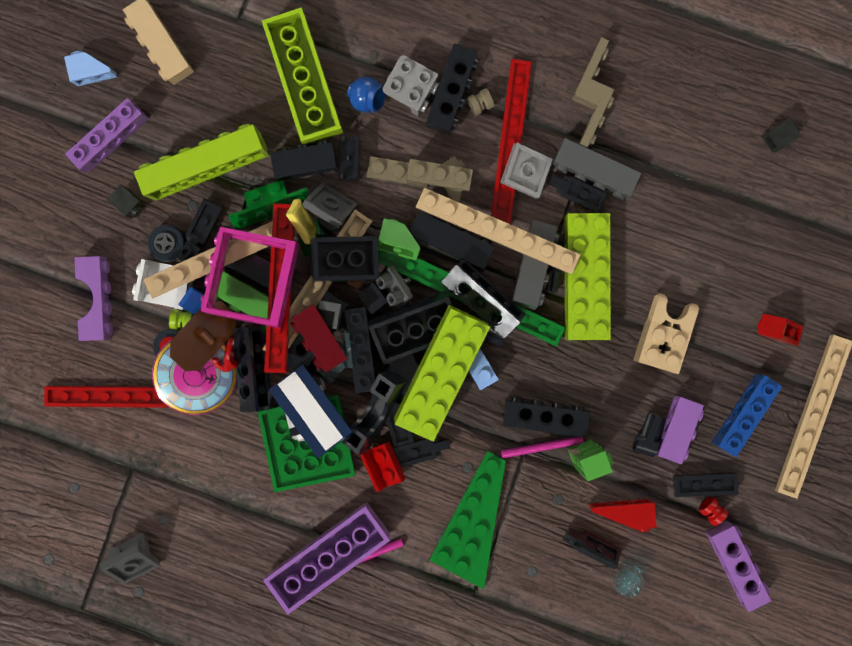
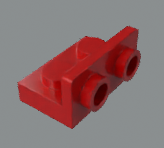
(382, 466)

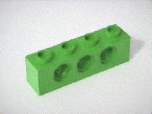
(590, 460)

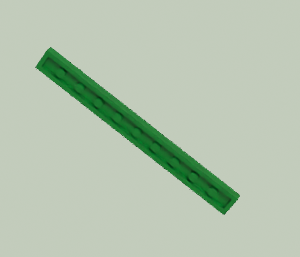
(433, 277)

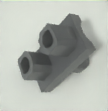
(397, 286)

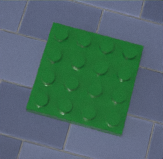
(293, 462)

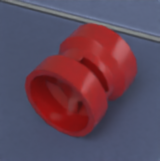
(713, 511)

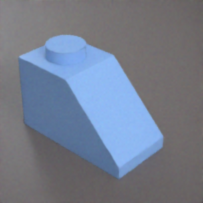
(85, 69)

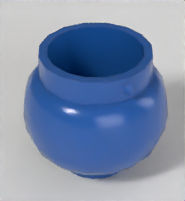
(366, 94)

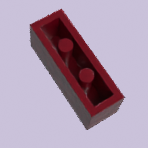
(318, 338)

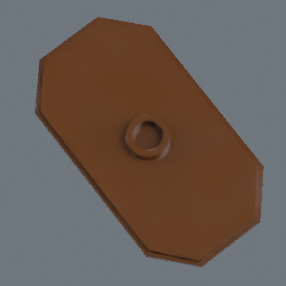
(201, 339)

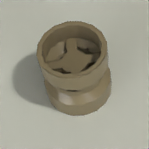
(480, 102)

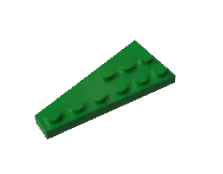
(469, 533)

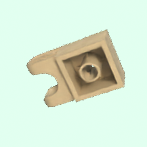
(661, 330)

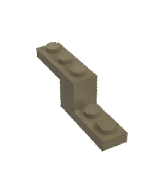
(594, 94)
(419, 173)

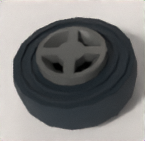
(159, 243)

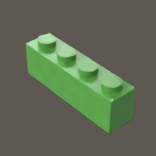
(242, 296)

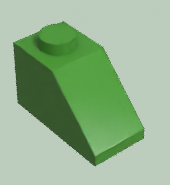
(397, 240)

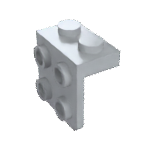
(411, 84)

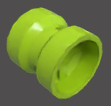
(179, 319)

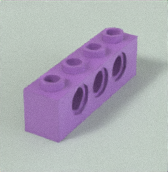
(107, 136)
(757, 593)

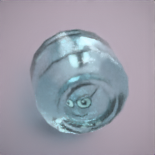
(629, 581)

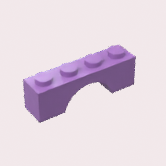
(94, 273)

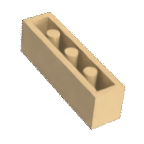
(158, 41)

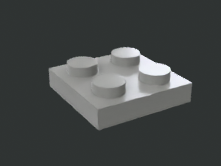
(526, 170)

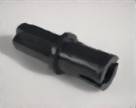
(554, 279)

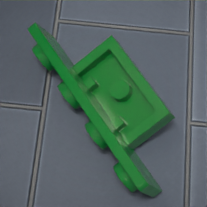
(261, 203)

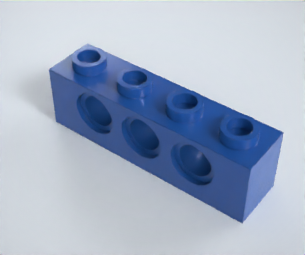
(746, 414)

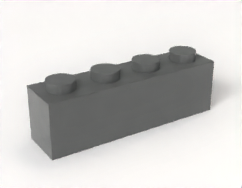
(596, 169)
(532, 272)

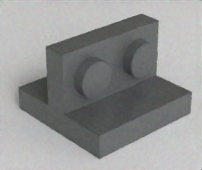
(329, 207)
(130, 560)

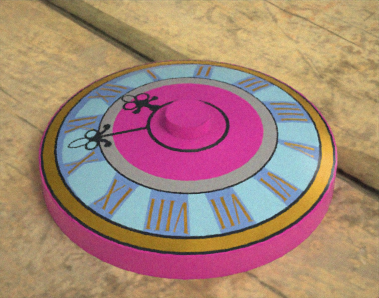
(192, 391)

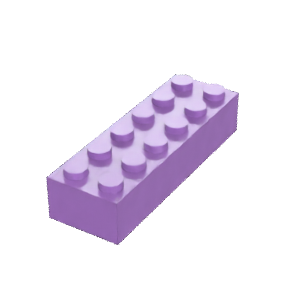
(327, 558)

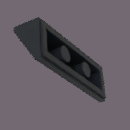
(253, 268)

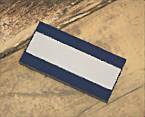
(310, 411)

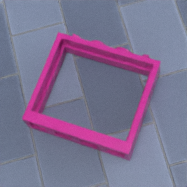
(217, 263)

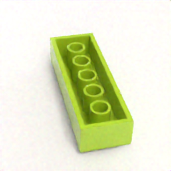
(302, 76)
(201, 163)
(589, 285)
(441, 373)

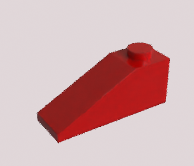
(633, 513)

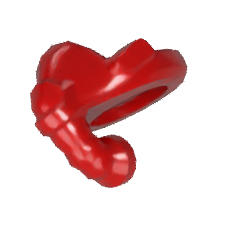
(229, 362)

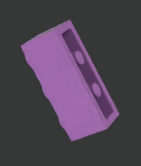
(679, 429)

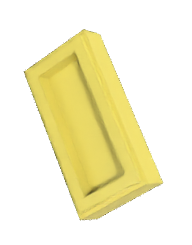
(302, 221)

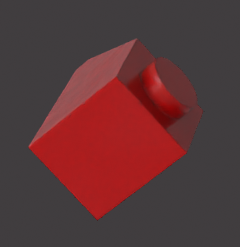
(780, 329)

